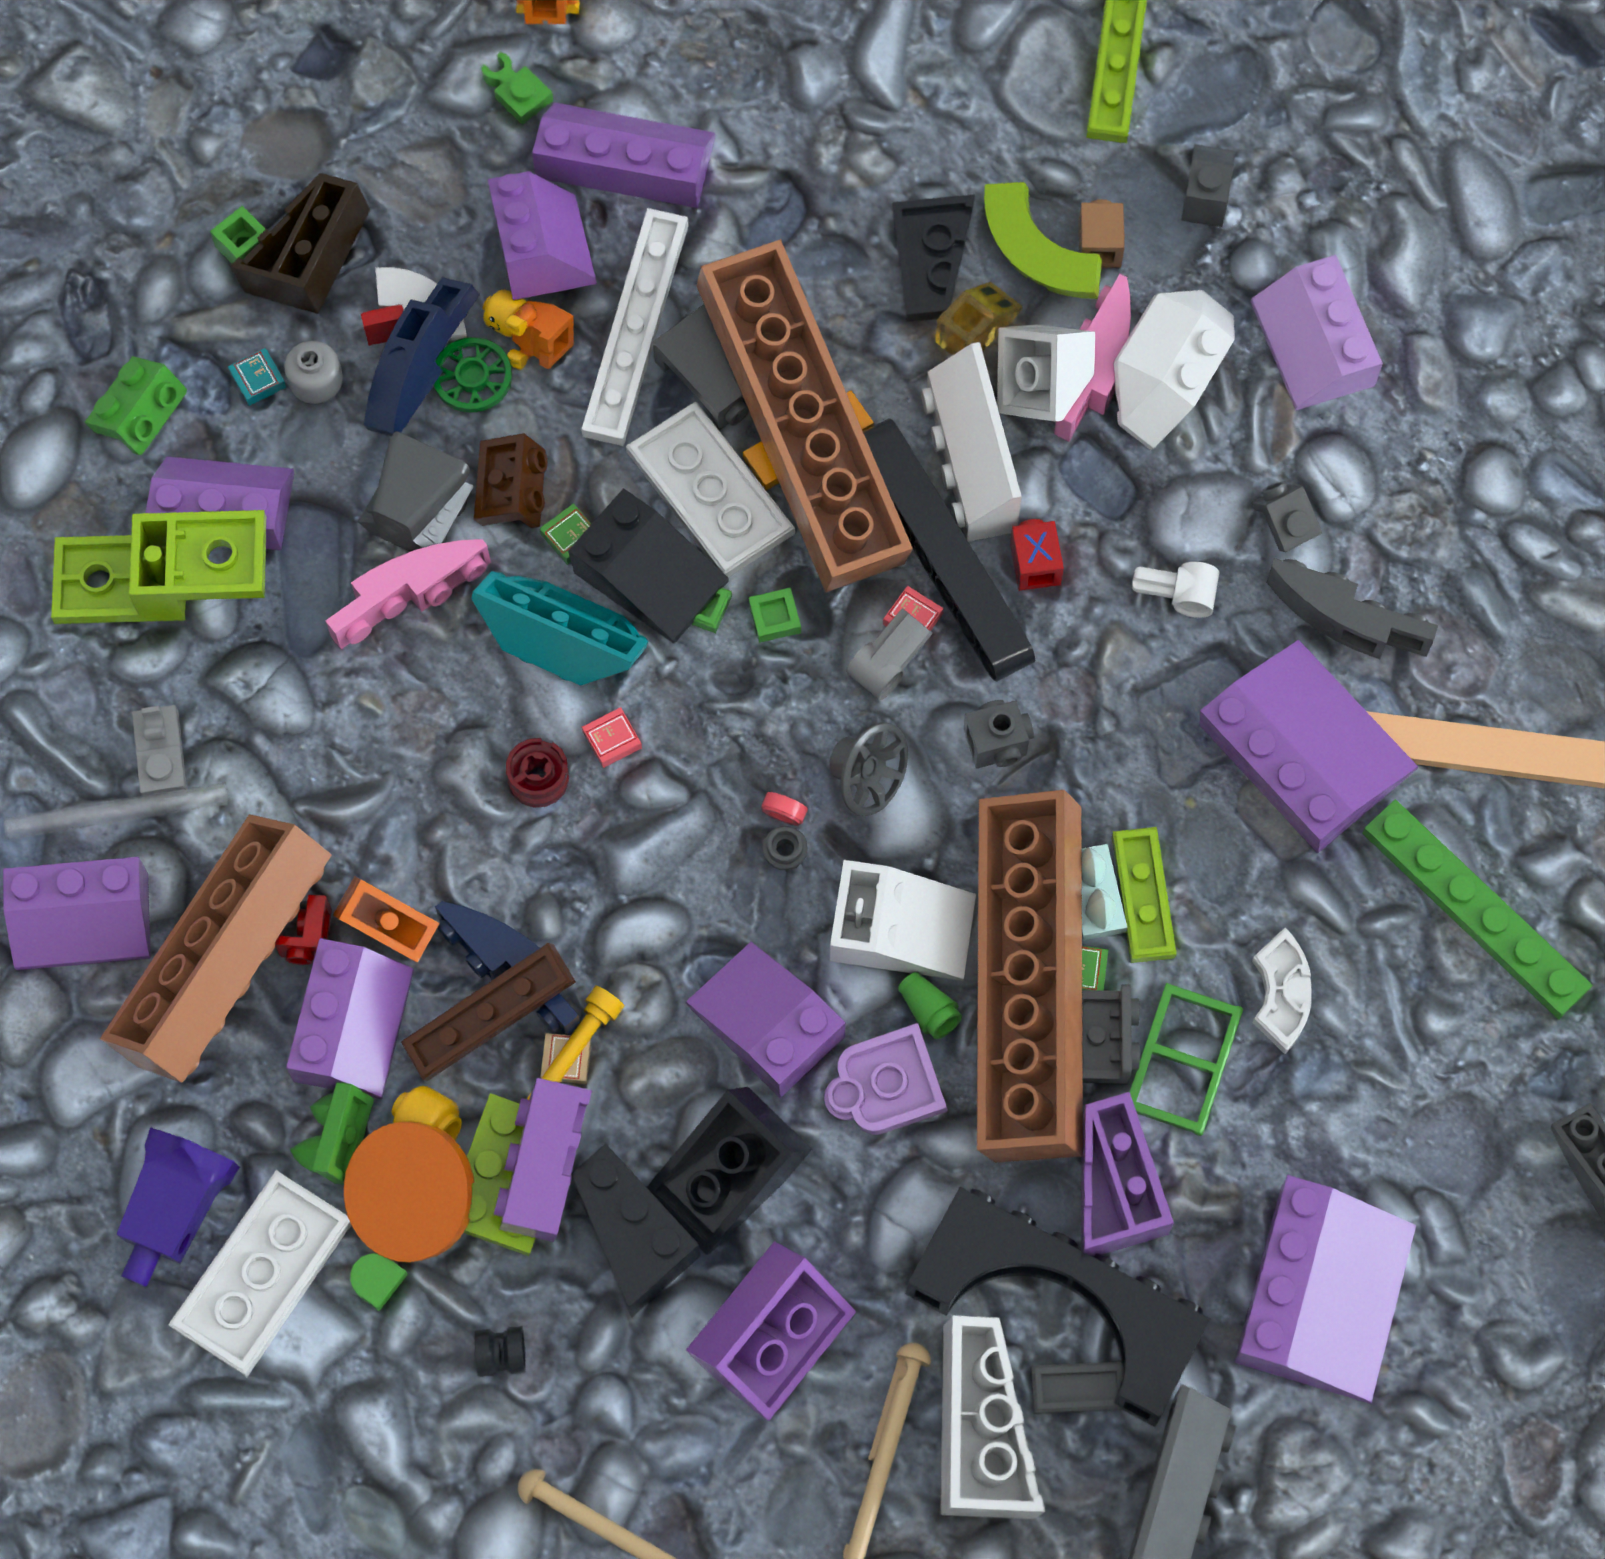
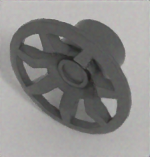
(865, 764)

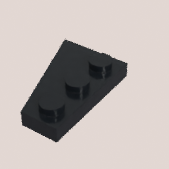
(930, 251)

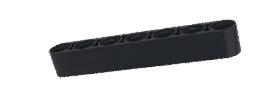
(949, 557)

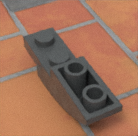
(1330, 607)
(1583, 1145)

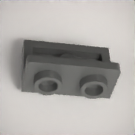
(1106, 1035)

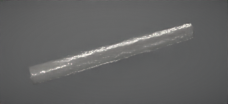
(116, 810)

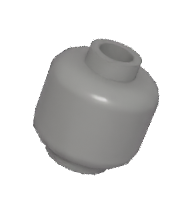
(313, 372)

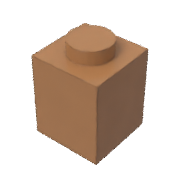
(1102, 231)

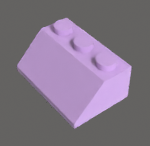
(1317, 334)

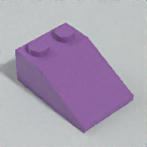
(768, 1018)

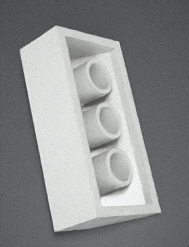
(972, 445)

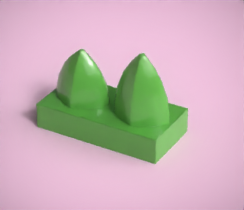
(344, 1123)

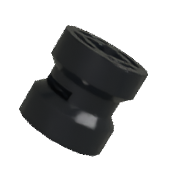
(489, 1353)

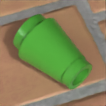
(930, 1006)

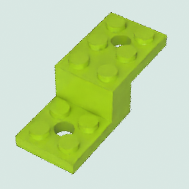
(159, 567)

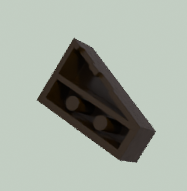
(307, 247)

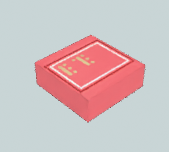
(918, 606)
(611, 737)

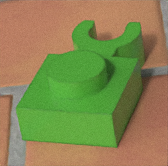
(517, 91)

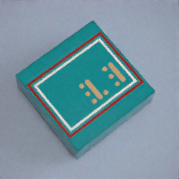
(257, 377)

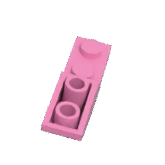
(1111, 333)
(420, 576)

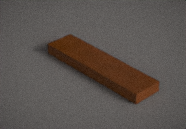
(488, 1011)

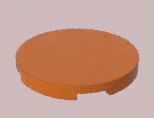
(408, 1191)

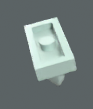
(1100, 895)

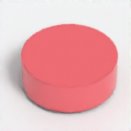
(784, 808)

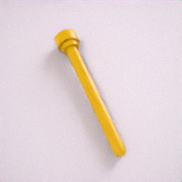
(599, 1010)

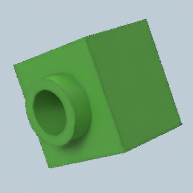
(237, 235)

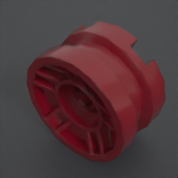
(532, 788)

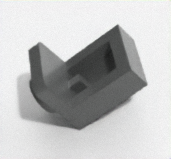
(1288, 515)

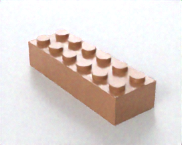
(216, 947)

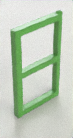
(1185, 1059)

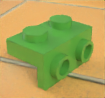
(137, 404)

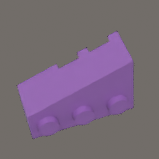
(1118, 1180)

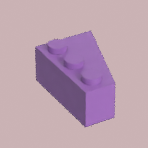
(542, 1159)

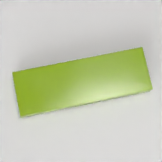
(1143, 895)

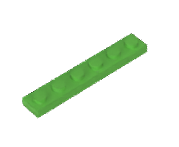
(1477, 909)

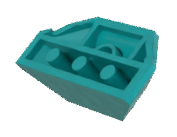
(557, 628)

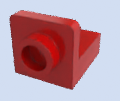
(312, 925)

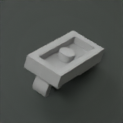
(159, 749)

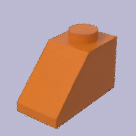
(386, 919)

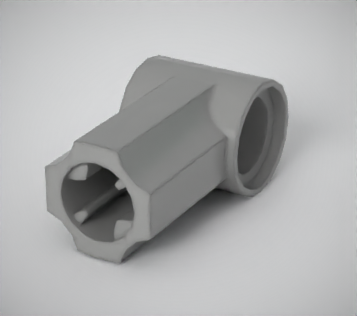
(882, 663)

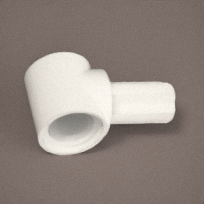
(1190, 588)

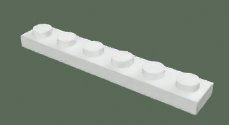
(635, 327)

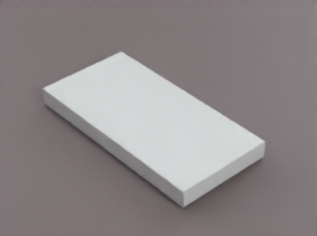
(710, 490)
(261, 1273)

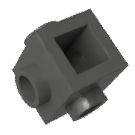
(998, 734)

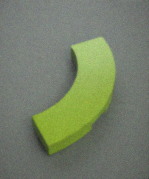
(1032, 252)

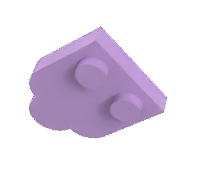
(886, 1083)

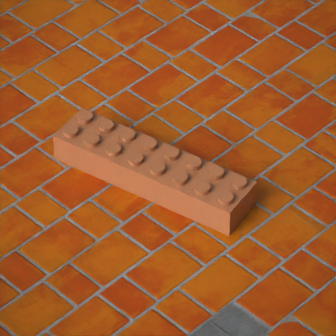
(803, 416)
(1030, 978)

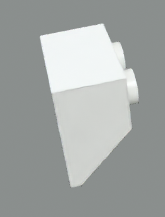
(1042, 370)

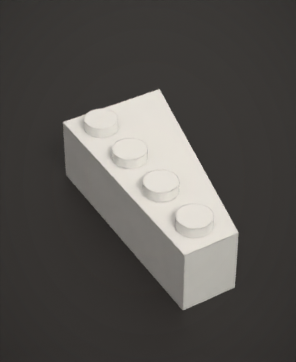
(983, 1436)

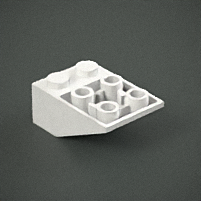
(901, 922)

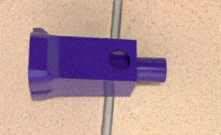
(170, 1201)

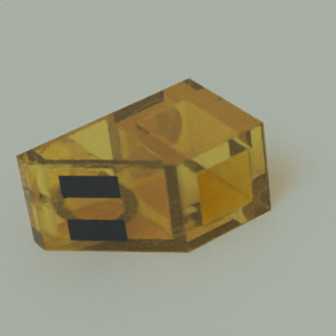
(975, 318)

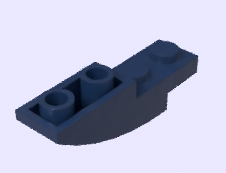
(408, 359)
(495, 949)

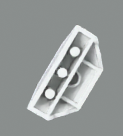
(1169, 362)

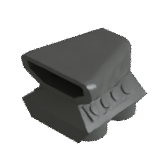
(416, 494)

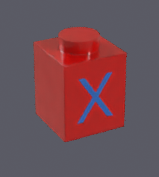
(1036, 554)

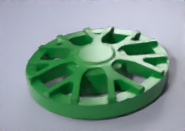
(473, 375)

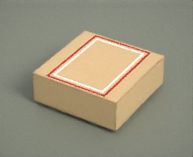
(578, 1071)

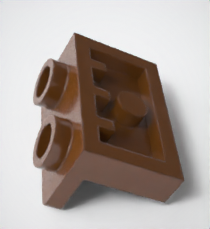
(510, 481)

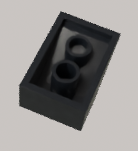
(646, 566)
(728, 1167)

